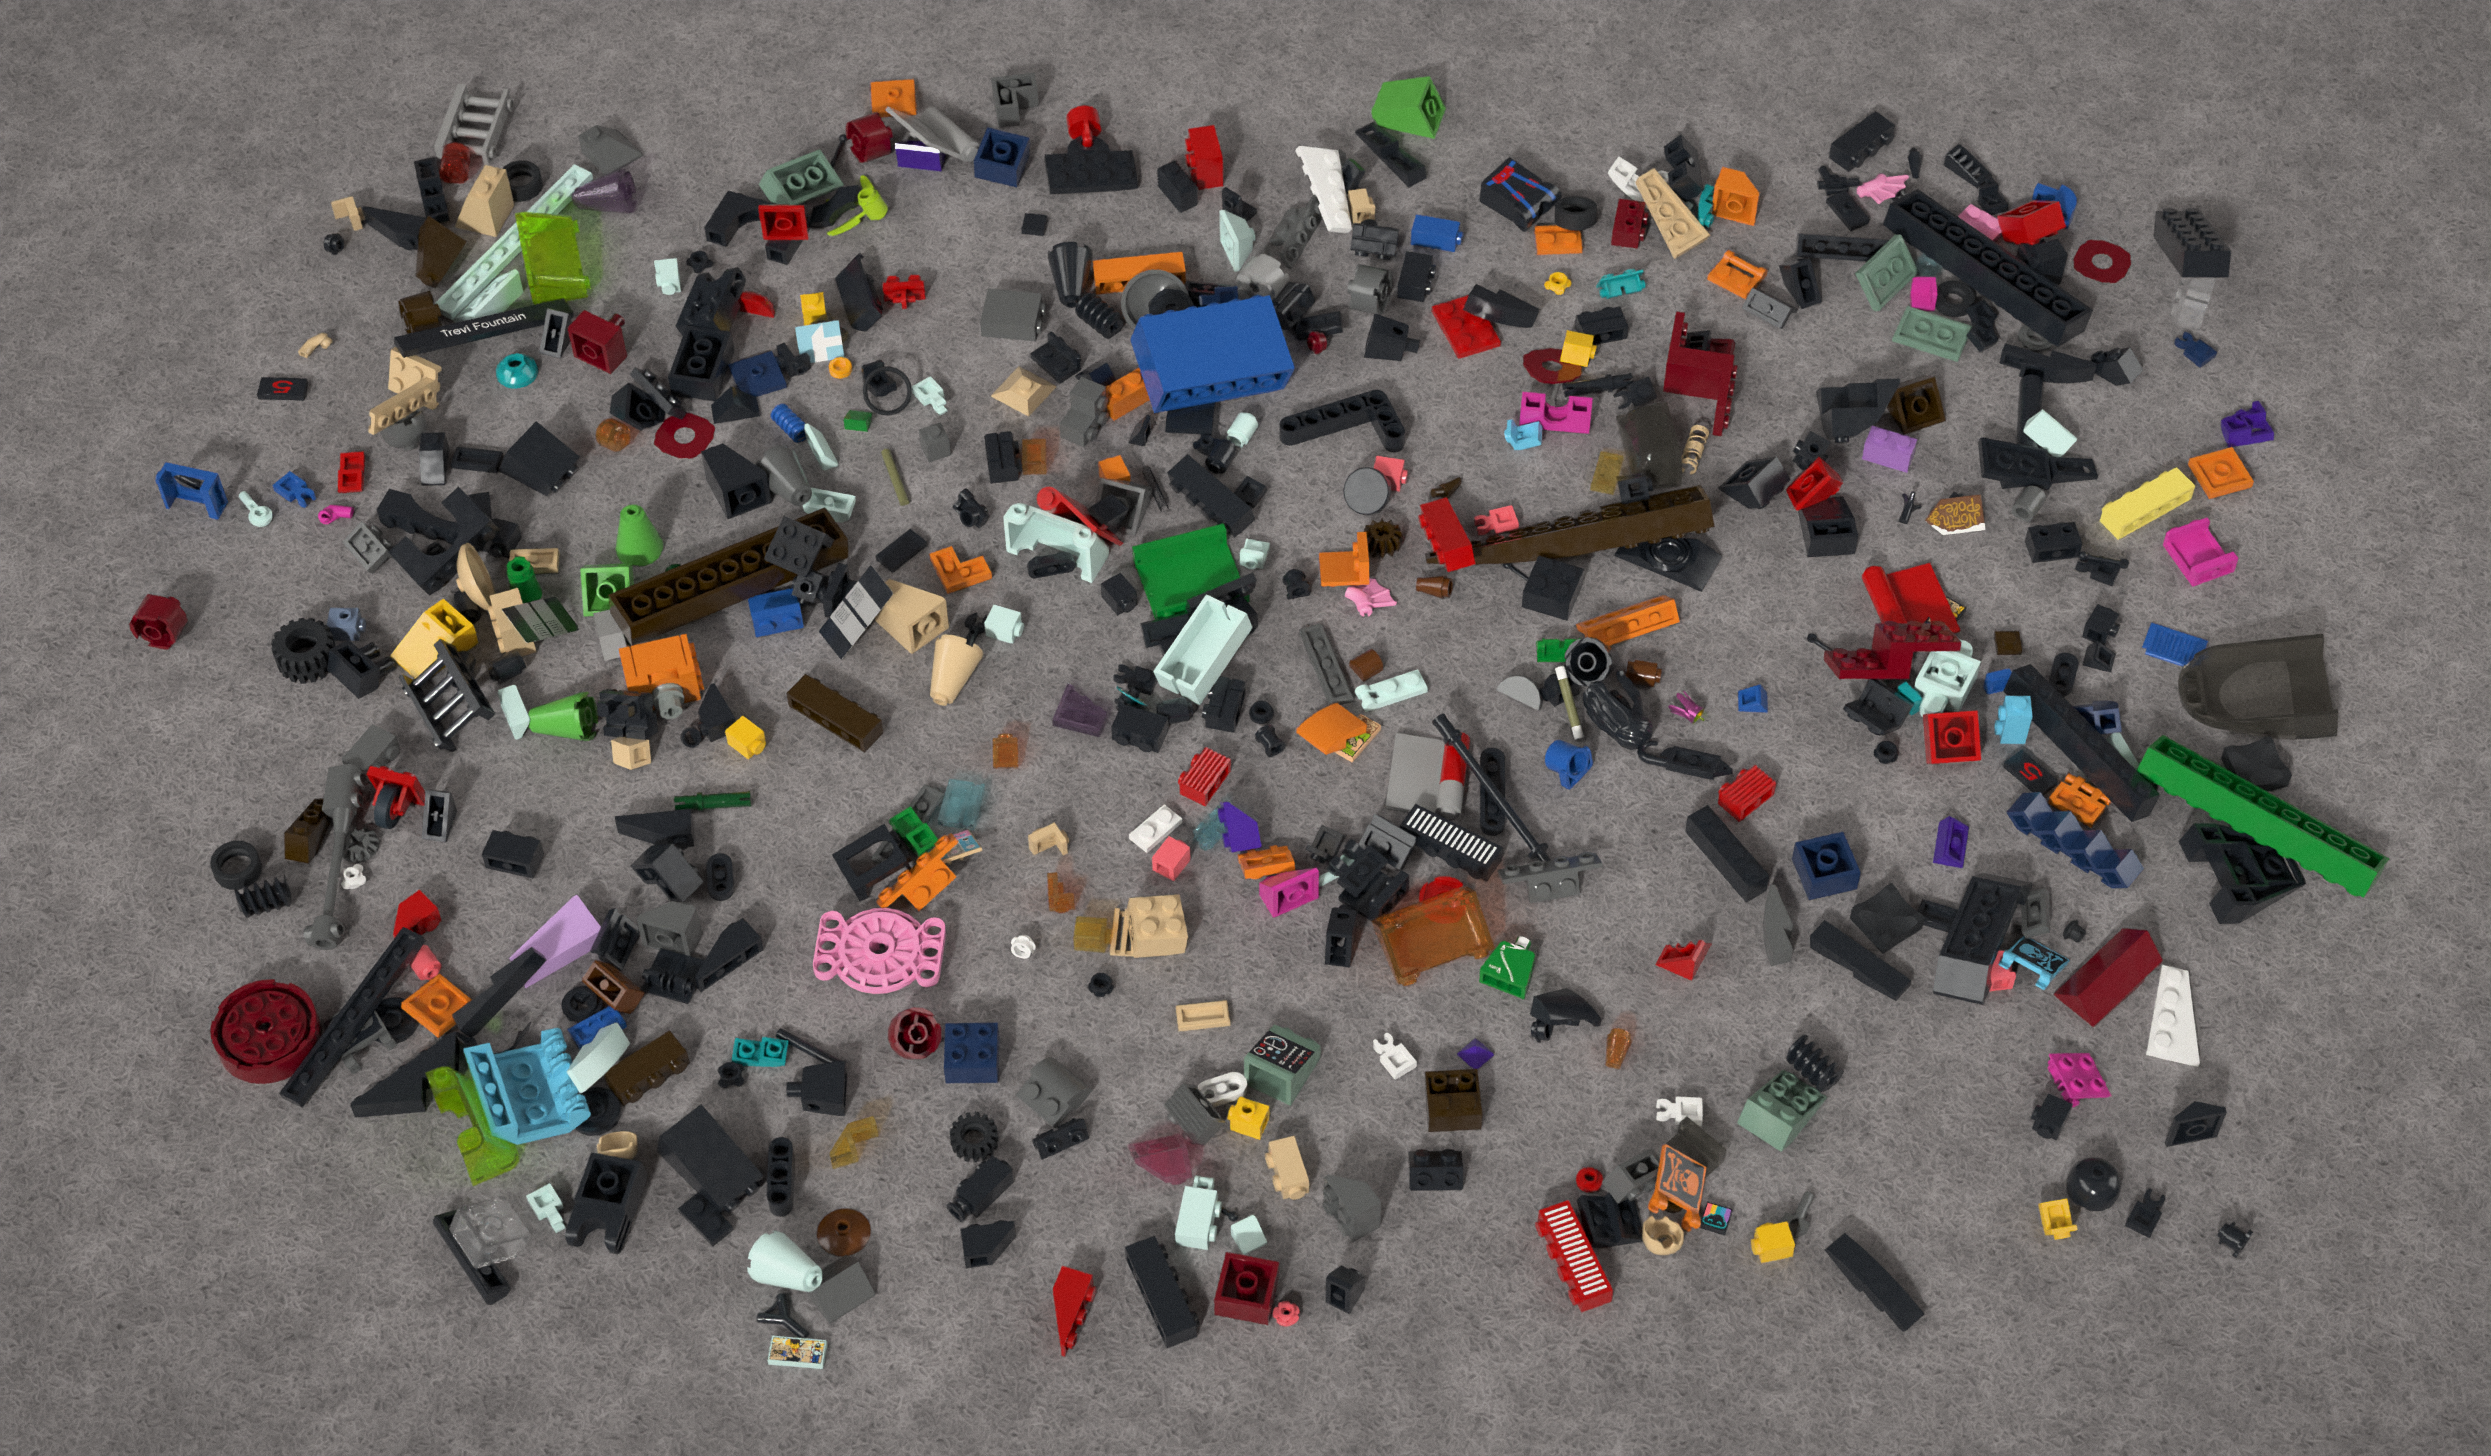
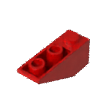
(1070, 1297)

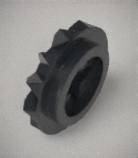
(581, 994)

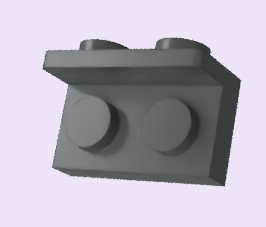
(368, 546)

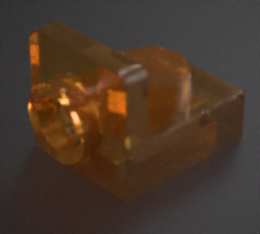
(1005, 752)
(1058, 900)

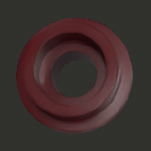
(1317, 342)

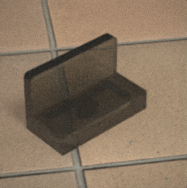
(1698, 1145)

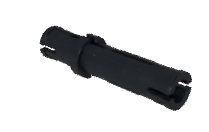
(1605, 383)

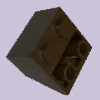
(1453, 1100)

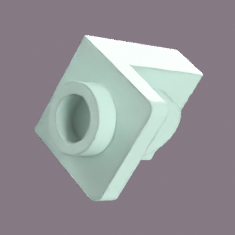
(1254, 554)

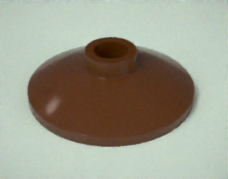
(843, 1242)

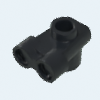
(970, 510)

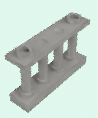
(456, 114)

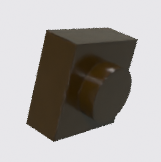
(2007, 643)

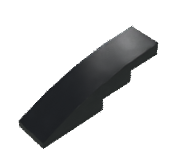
(431, 189)
(1874, 1281)

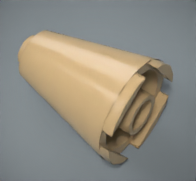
(952, 667)

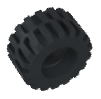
(298, 636)

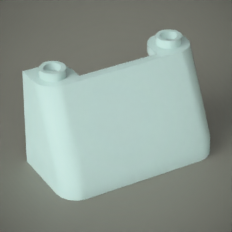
(1030, 525)

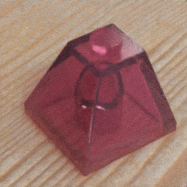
(1164, 1158)

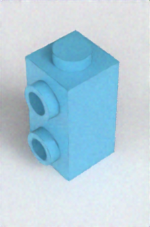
(2014, 720)

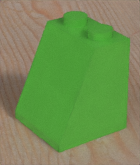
(1409, 107)

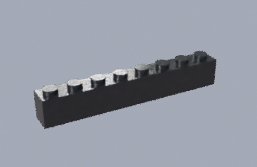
(2083, 744)

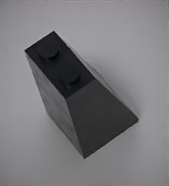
(709, 1160)

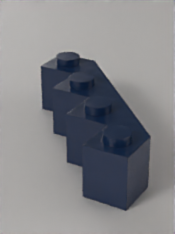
(2086, 847)

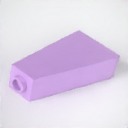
(562, 938)

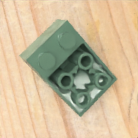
(1781, 1109)

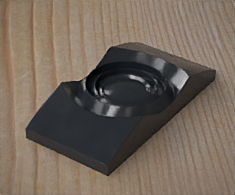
(1677, 559)

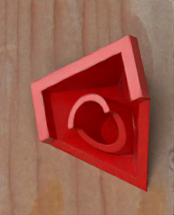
(1683, 959)

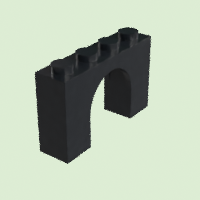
(739, 210)
(435, 570)

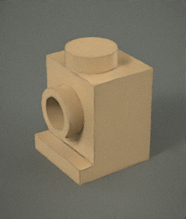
(1360, 206)

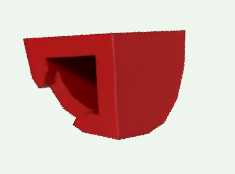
(756, 304)

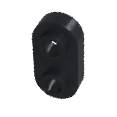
(1051, 565)
(2064, 676)
(720, 878)

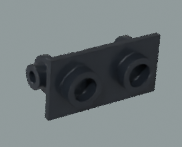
(1066, 1136)

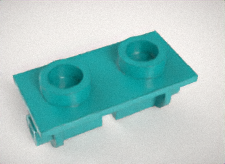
(1612, 284)

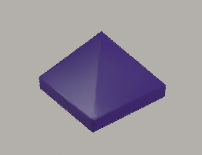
(1475, 1054)

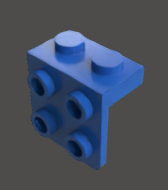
(775, 612)

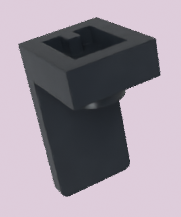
(1234, 204)

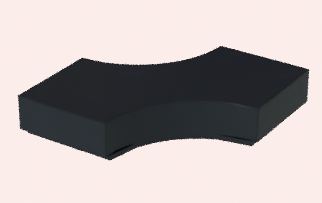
(827, 213)
(1982, 330)

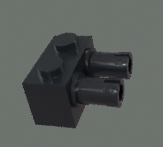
(356, 669)

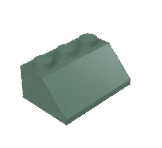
(800, 180)

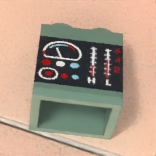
(1281, 1063)

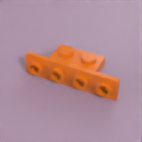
(924, 879)

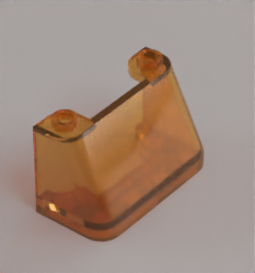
(1433, 933)

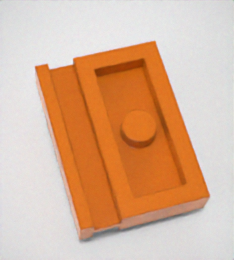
(1557, 240)

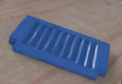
(2172, 645)

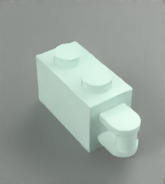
(1198, 1214)

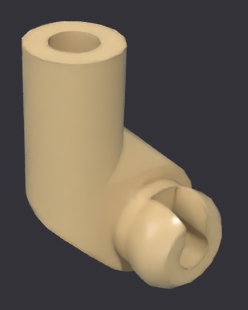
(312, 343)

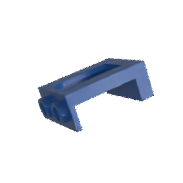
(210, 493)

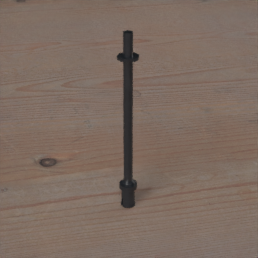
(1453, 737)

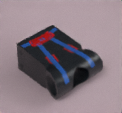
(1518, 194)

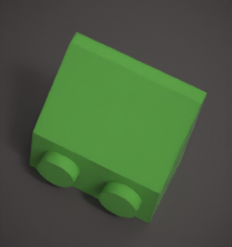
(600, 581)

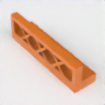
(1631, 621)

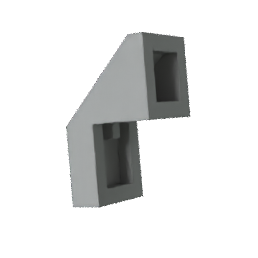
(609, 634)

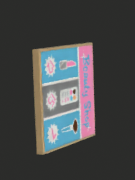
(966, 846)

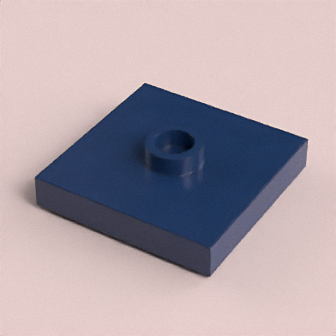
(758, 374)

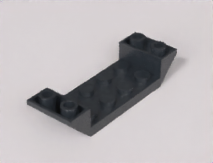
(1977, 936)

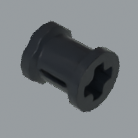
(1270, 741)

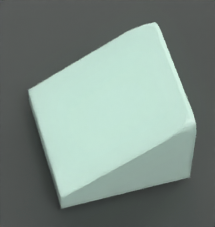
(1248, 1234)

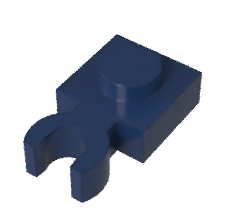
(2197, 351)

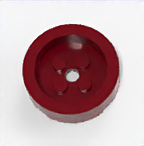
(258, 1054)

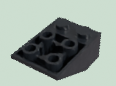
(1829, 528)

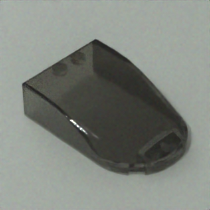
(2261, 688)

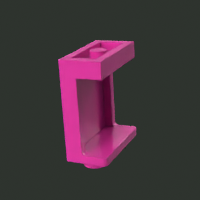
(2198, 552)

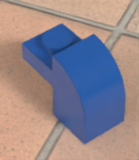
(2064, 195)

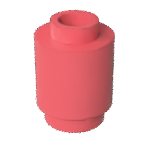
(425, 964)

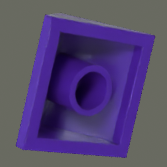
(918, 156)

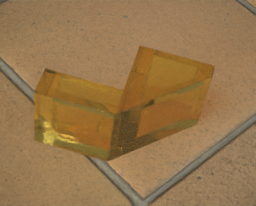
(844, 1150)

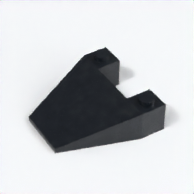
(2247, 871)

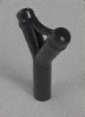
(783, 1317)

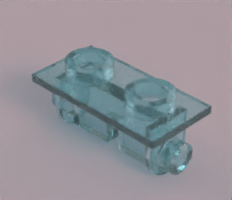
(1207, 833)

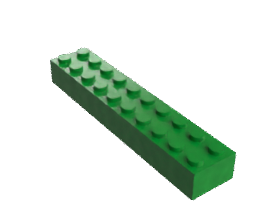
(2262, 816)

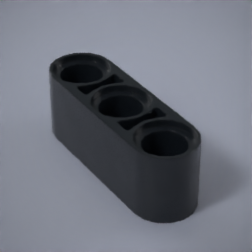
(780, 1166)

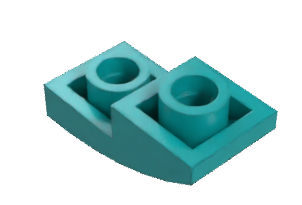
(1705, 207)
(767, 1053)

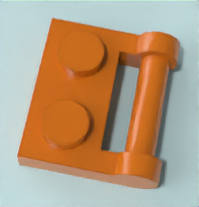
(1733, 279)

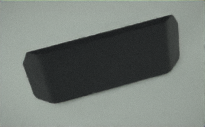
(859, 295)

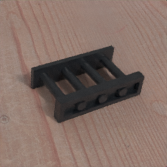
(467, 689)

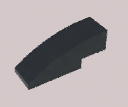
(1500, 307)

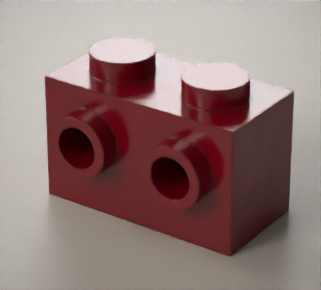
(1628, 223)

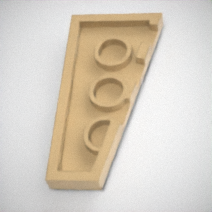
(1671, 215)

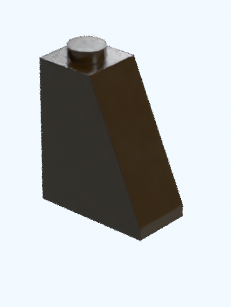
(436, 251)

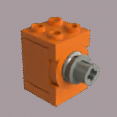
(665, 672)

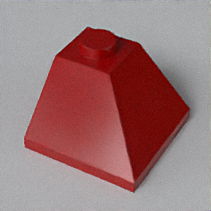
(783, 222)
(1814, 485)

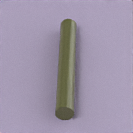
(895, 478)

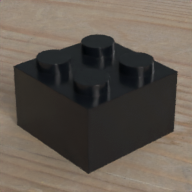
(1552, 588)

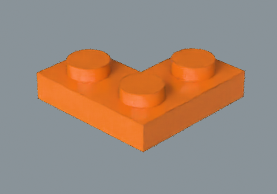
(956, 574)

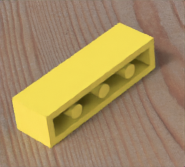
(2147, 503)

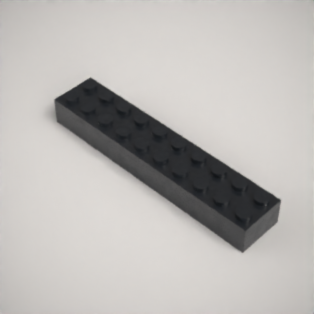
(1987, 268)

